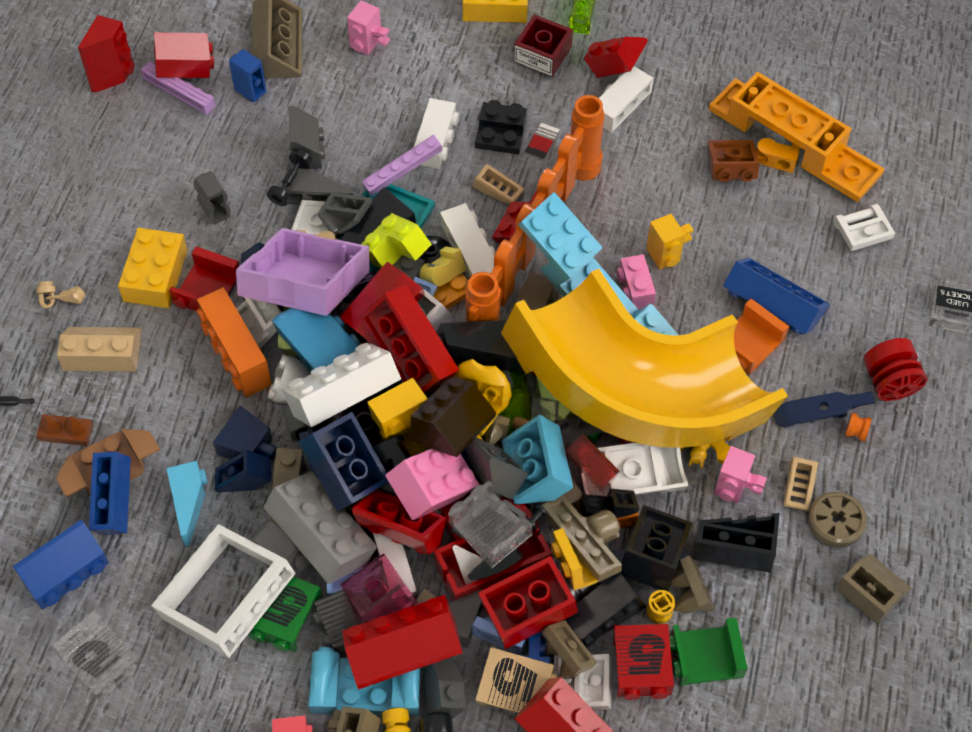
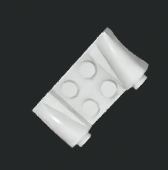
(642, 470)

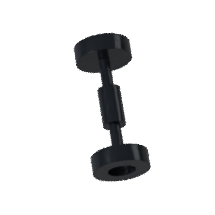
(300, 160)

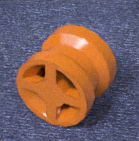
(858, 427)

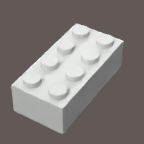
(341, 384)

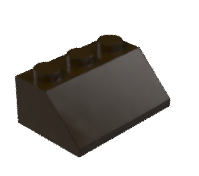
(451, 417)

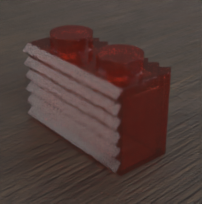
(592, 462)

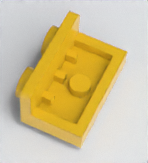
(570, 564)

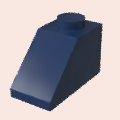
(243, 473)

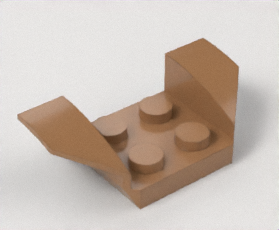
(77, 469)

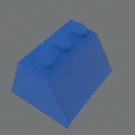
(61, 565)

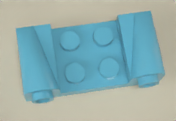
(334, 686)

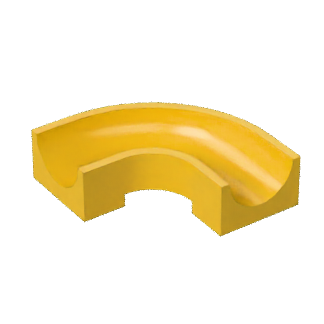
(636, 379)

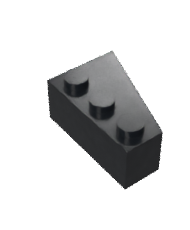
(739, 542)
(605, 608)

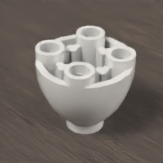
(286, 371)

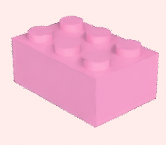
(431, 481)

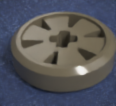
(843, 532)

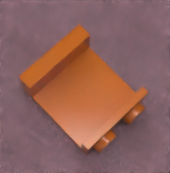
(757, 335)

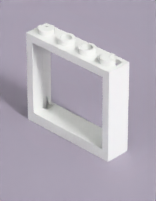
(247, 612)

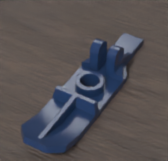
(808, 408)

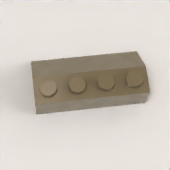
(277, 37)

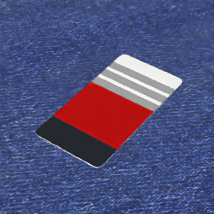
(542, 140)

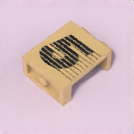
(511, 680)

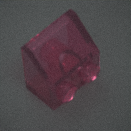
(378, 590)

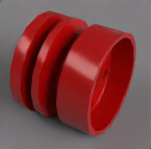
(895, 369)

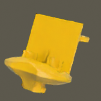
(491, 384)

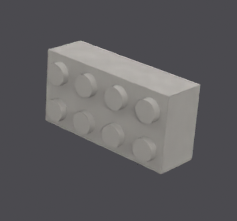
(324, 535)

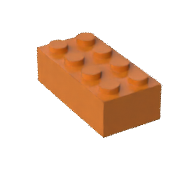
(233, 343)

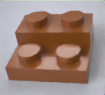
(733, 160)

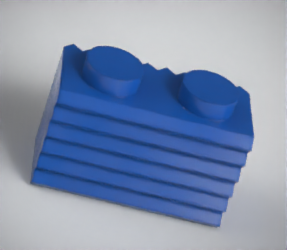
(247, 75)

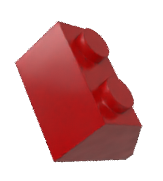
(614, 55)

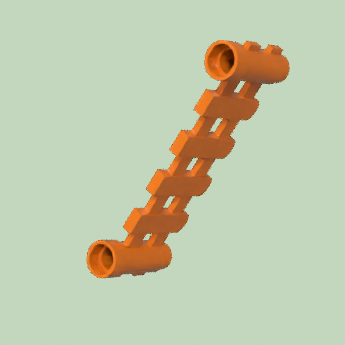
(577, 159)

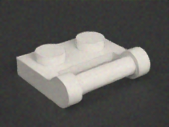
(866, 232)

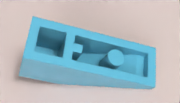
(188, 496)

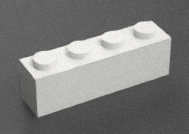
(463, 233)

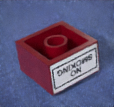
(543, 45)

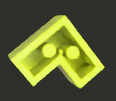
(395, 238)

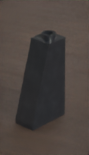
(381, 207)
(479, 342)

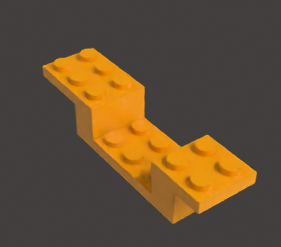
(803, 125)

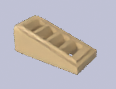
(495, 176)
(802, 464)

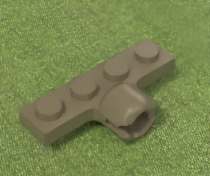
(587, 536)

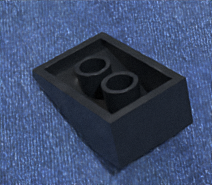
(655, 548)

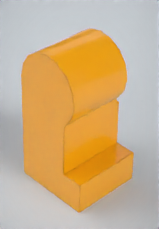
(777, 155)

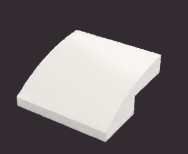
(258, 317)
(594, 684)

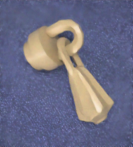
(73, 295)

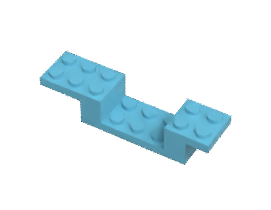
(571, 258)

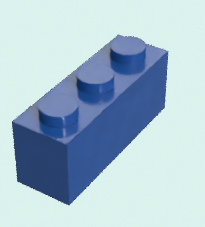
(109, 493)

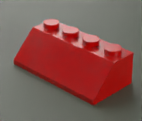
(405, 331)
(402, 641)

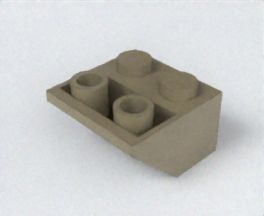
(873, 588)

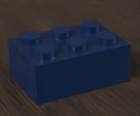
(344, 461)

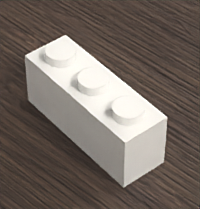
(624, 96)
(438, 121)

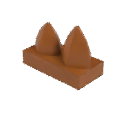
(64, 430)

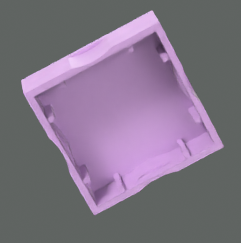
(303, 271)

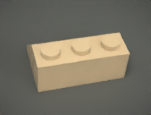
(99, 348)

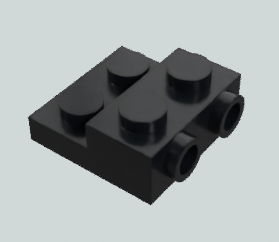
(501, 127)

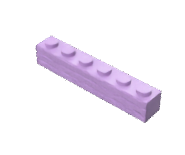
(180, 89)
(402, 165)

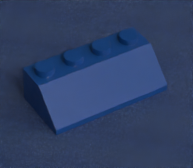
(776, 294)

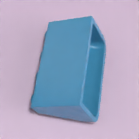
(314, 336)

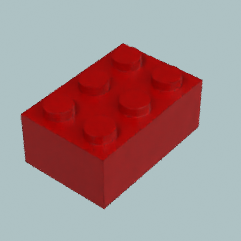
(528, 602)

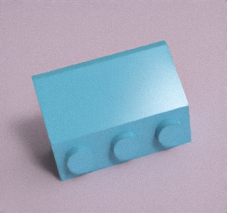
(542, 454)

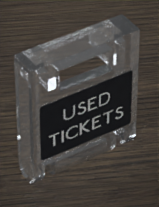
(953, 299)

